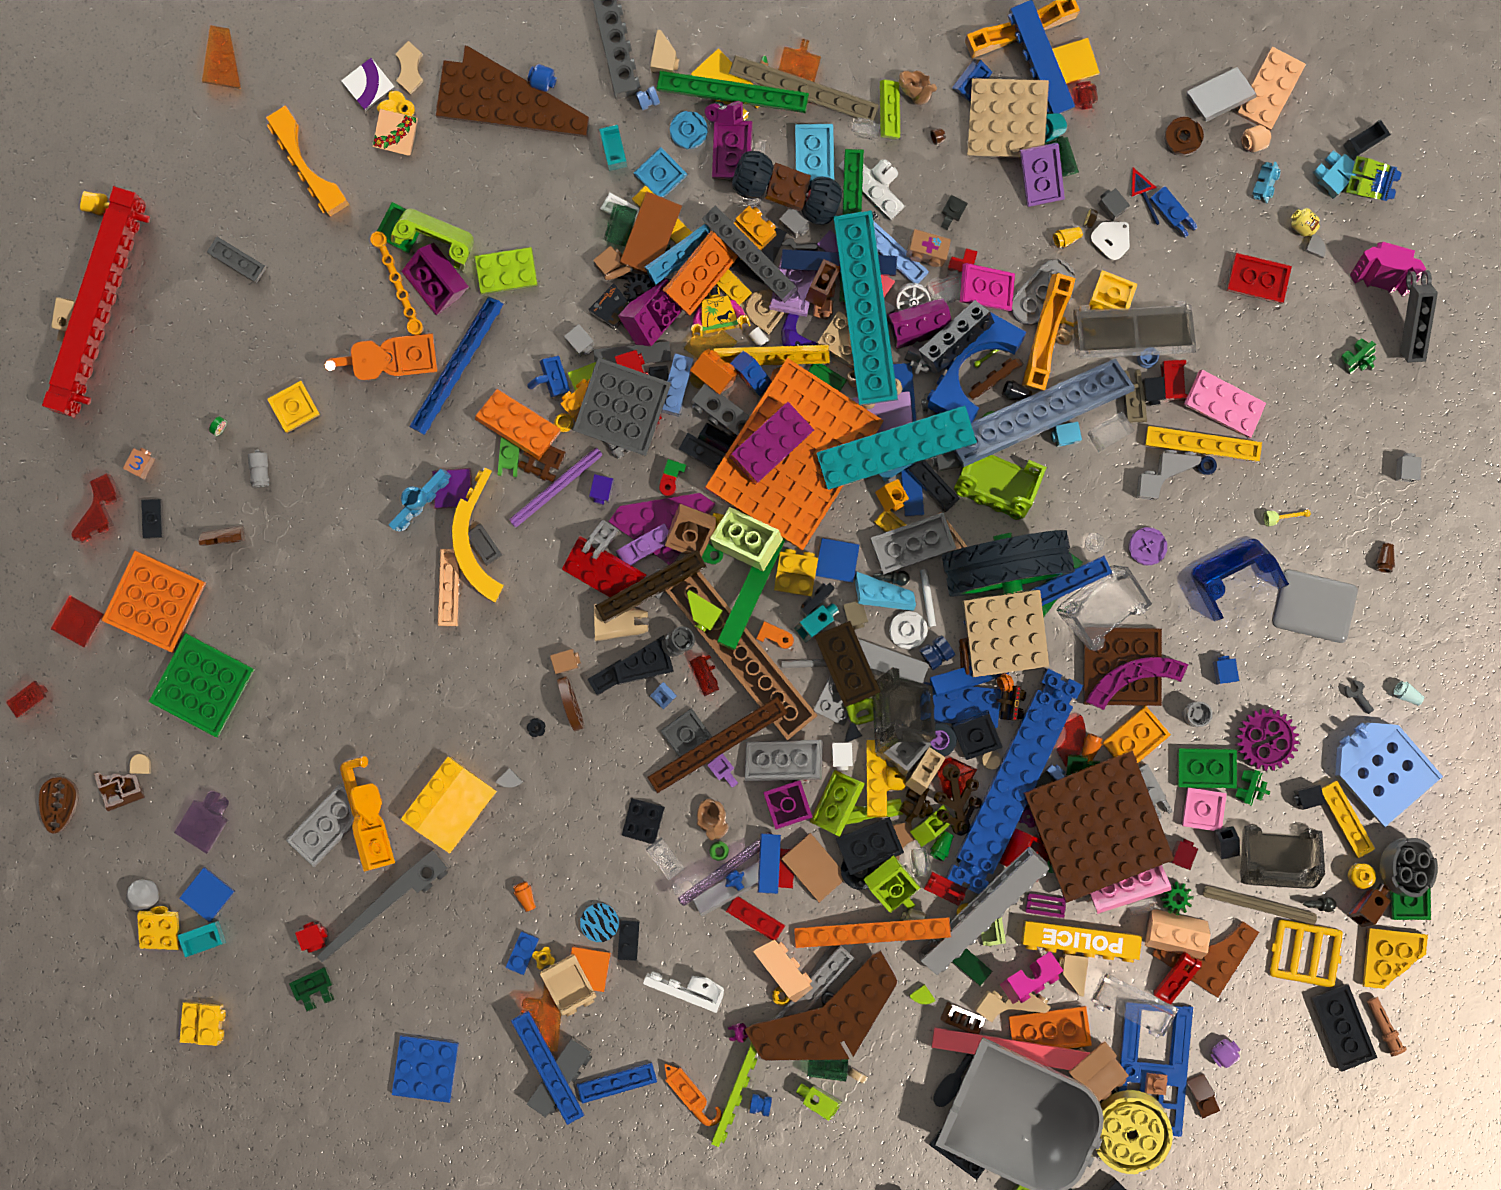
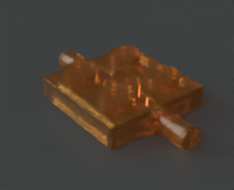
(800, 62)

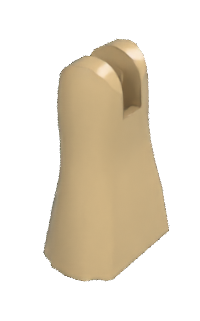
(619, 626)

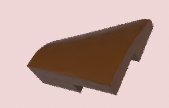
(226, 536)
(118, 789)

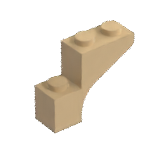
(992, 1005)

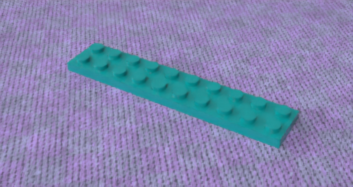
(865, 308)

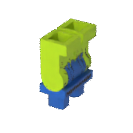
(1379, 182)

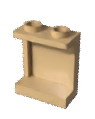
(568, 985)

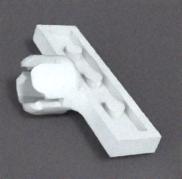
(876, 187)

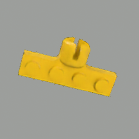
(879, 781)

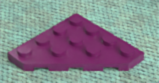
(645, 516)

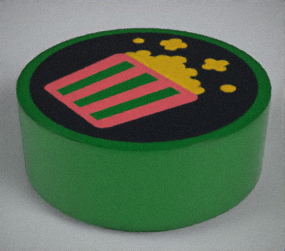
(217, 426)

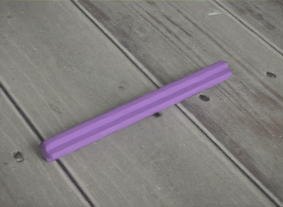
(556, 487)

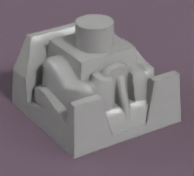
(905, 755)

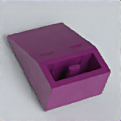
(649, 315)

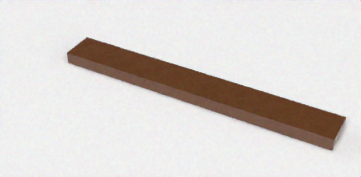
(717, 744)

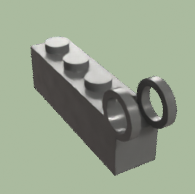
(1418, 317)

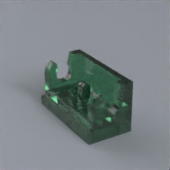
(620, 224)
(828, 1069)

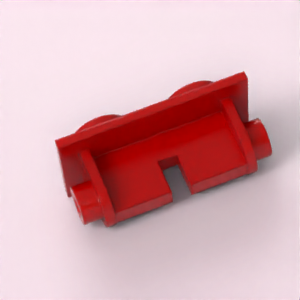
(945, 889)

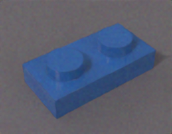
(522, 953)

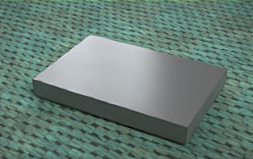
(1221, 94)

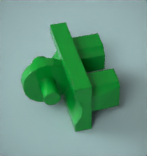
(1363, 359)
(1249, 795)

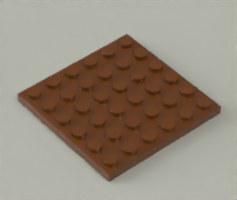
(1098, 826)

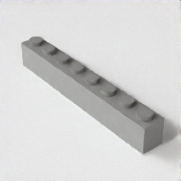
(984, 910)

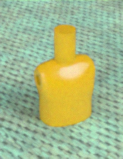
(94, 203)

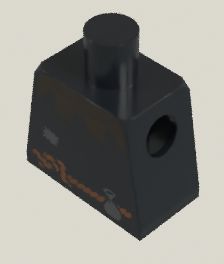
(609, 307)

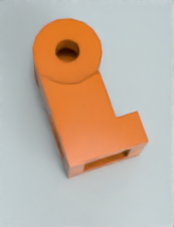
(781, 637)

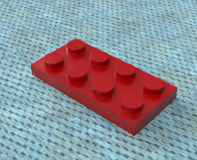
(605, 573)

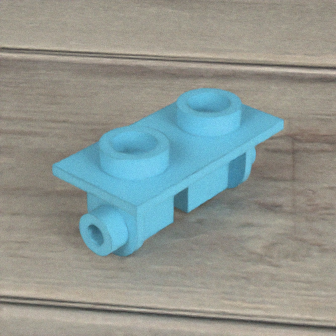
(1269, 175)

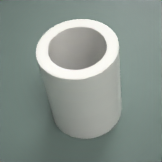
(758, 337)

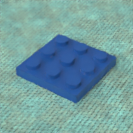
(425, 1069)

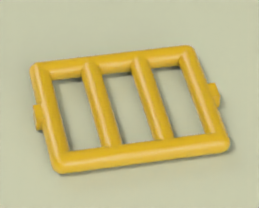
(1319, 932)

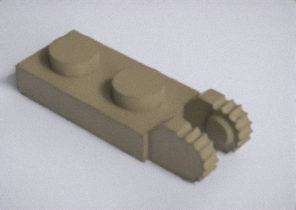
(1135, 400)

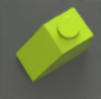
(703, 612)
(929, 828)

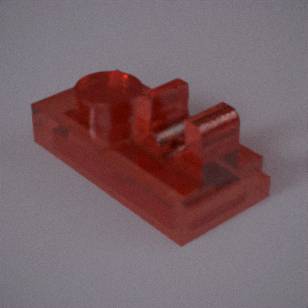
(704, 675)
(27, 699)

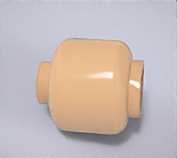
(1256, 138)

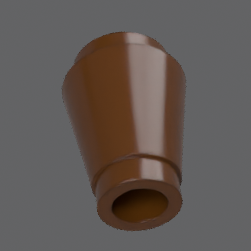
(1386, 559)

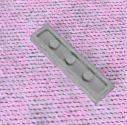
(720, 894)

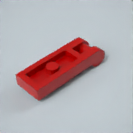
(1177, 978)

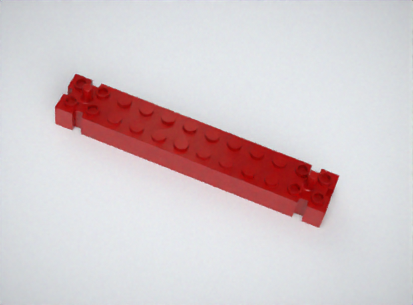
(94, 303)

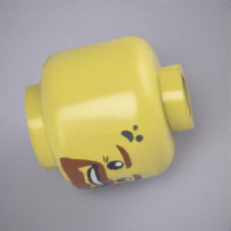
(1305, 222)

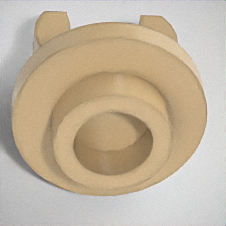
(1063, 336)

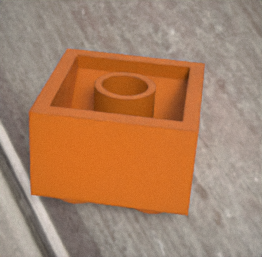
(714, 371)

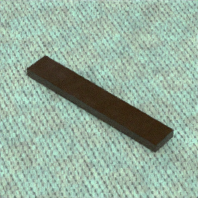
(650, 586)

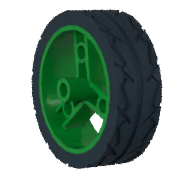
(1008, 563)

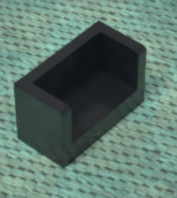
(1367, 140)

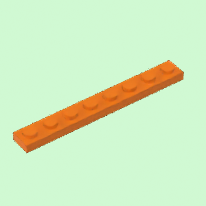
(872, 932)

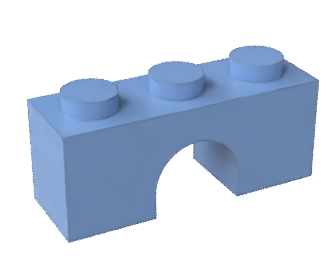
(678, 378)

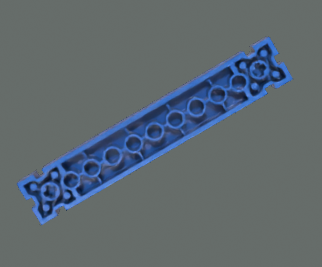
(1015, 775)

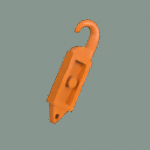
(690, 1094)

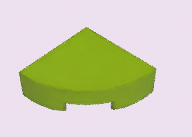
(922, 995)

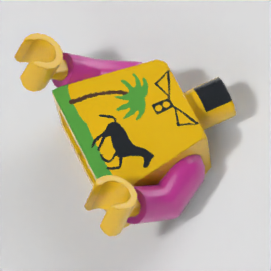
(718, 314)

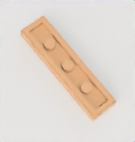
(448, 589)

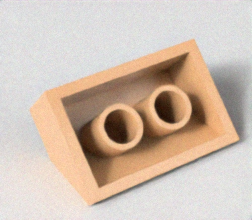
(1178, 933)
(784, 969)

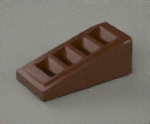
(951, 1014)

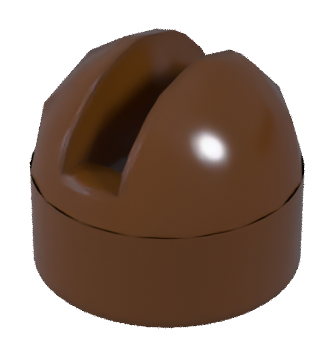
(937, 136)

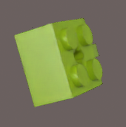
(892, 885)

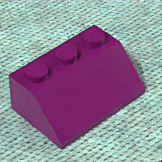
(434, 278)
(919, 322)

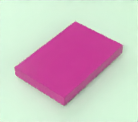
(987, 286)

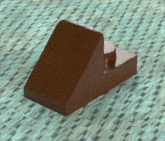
(1203, 1095)

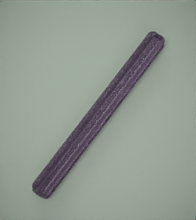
(720, 873)

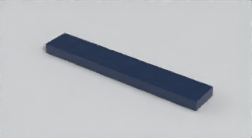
(812, 261)

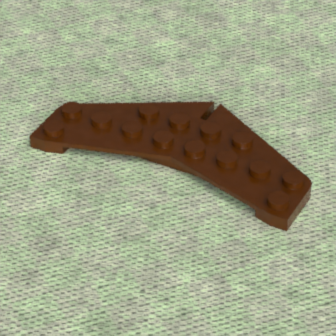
(820, 1031)

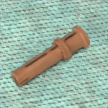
(1389, 1034)

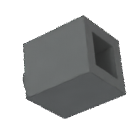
(1113, 204)

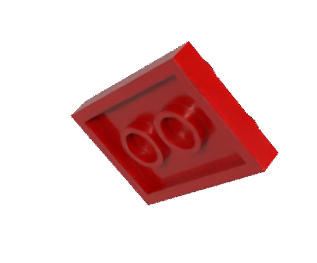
(1259, 278)

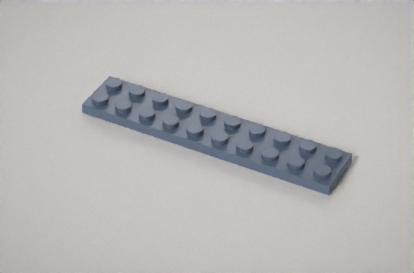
(1046, 410)

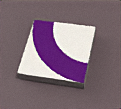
(368, 84)

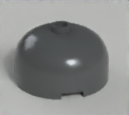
(1411, 865)

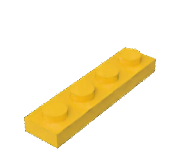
(1347, 819)

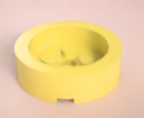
(1130, 1112)

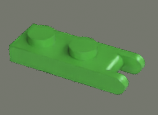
(508, 457)

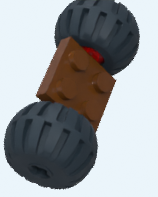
(787, 187)

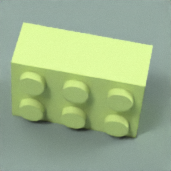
(746, 539)

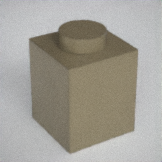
(856, 614)

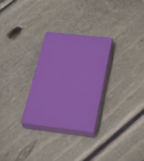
(1042, 174)

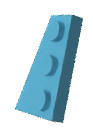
(882, 594)

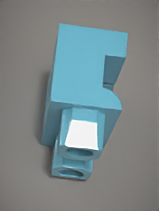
(1338, 176)

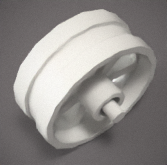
(912, 299)

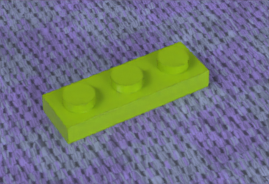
(889, 109)

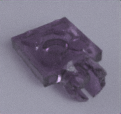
(204, 821)

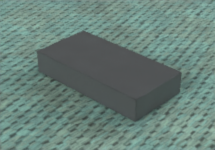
(484, 544)

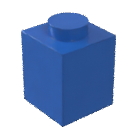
(1225, 670)

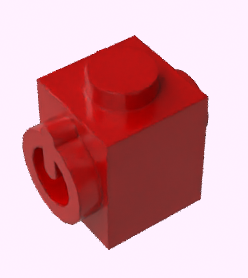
(312, 937)

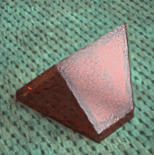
(966, 773)

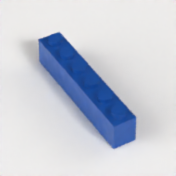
(1040, 55)

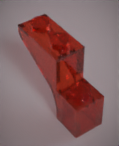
(97, 518)

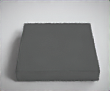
(686, 733)

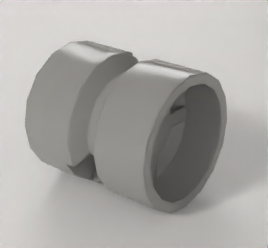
(1197, 714)

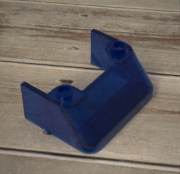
(1210, 573)

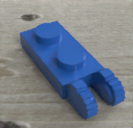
(1172, 211)

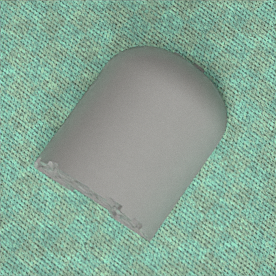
(1016, 1098)

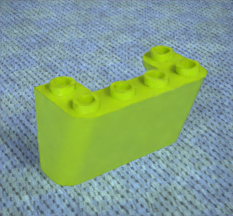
(1001, 485)

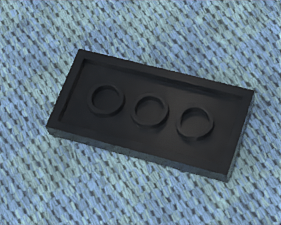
(1344, 1027)

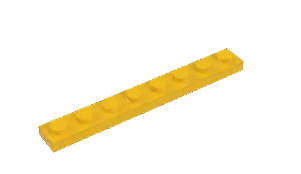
(729, 282)

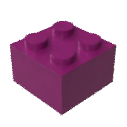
(787, 804)

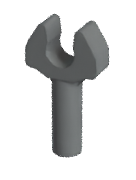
(805, 247)
(1358, 695)

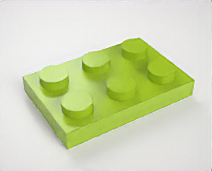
(506, 270)
(837, 803)

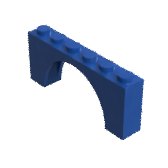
(949, 393)

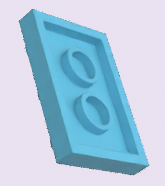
(815, 150)

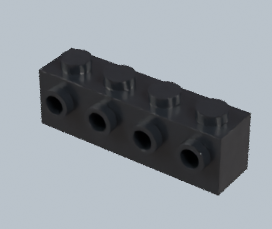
(956, 336)

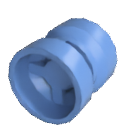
(643, 100)
(1150, 360)

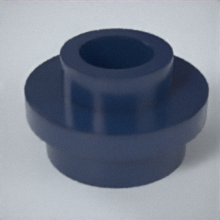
(1213, 465)

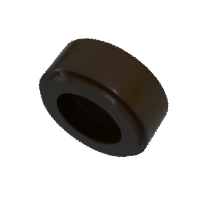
(1090, 218)

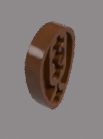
(570, 704)
(47, 799)

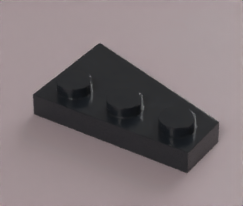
(644, 664)

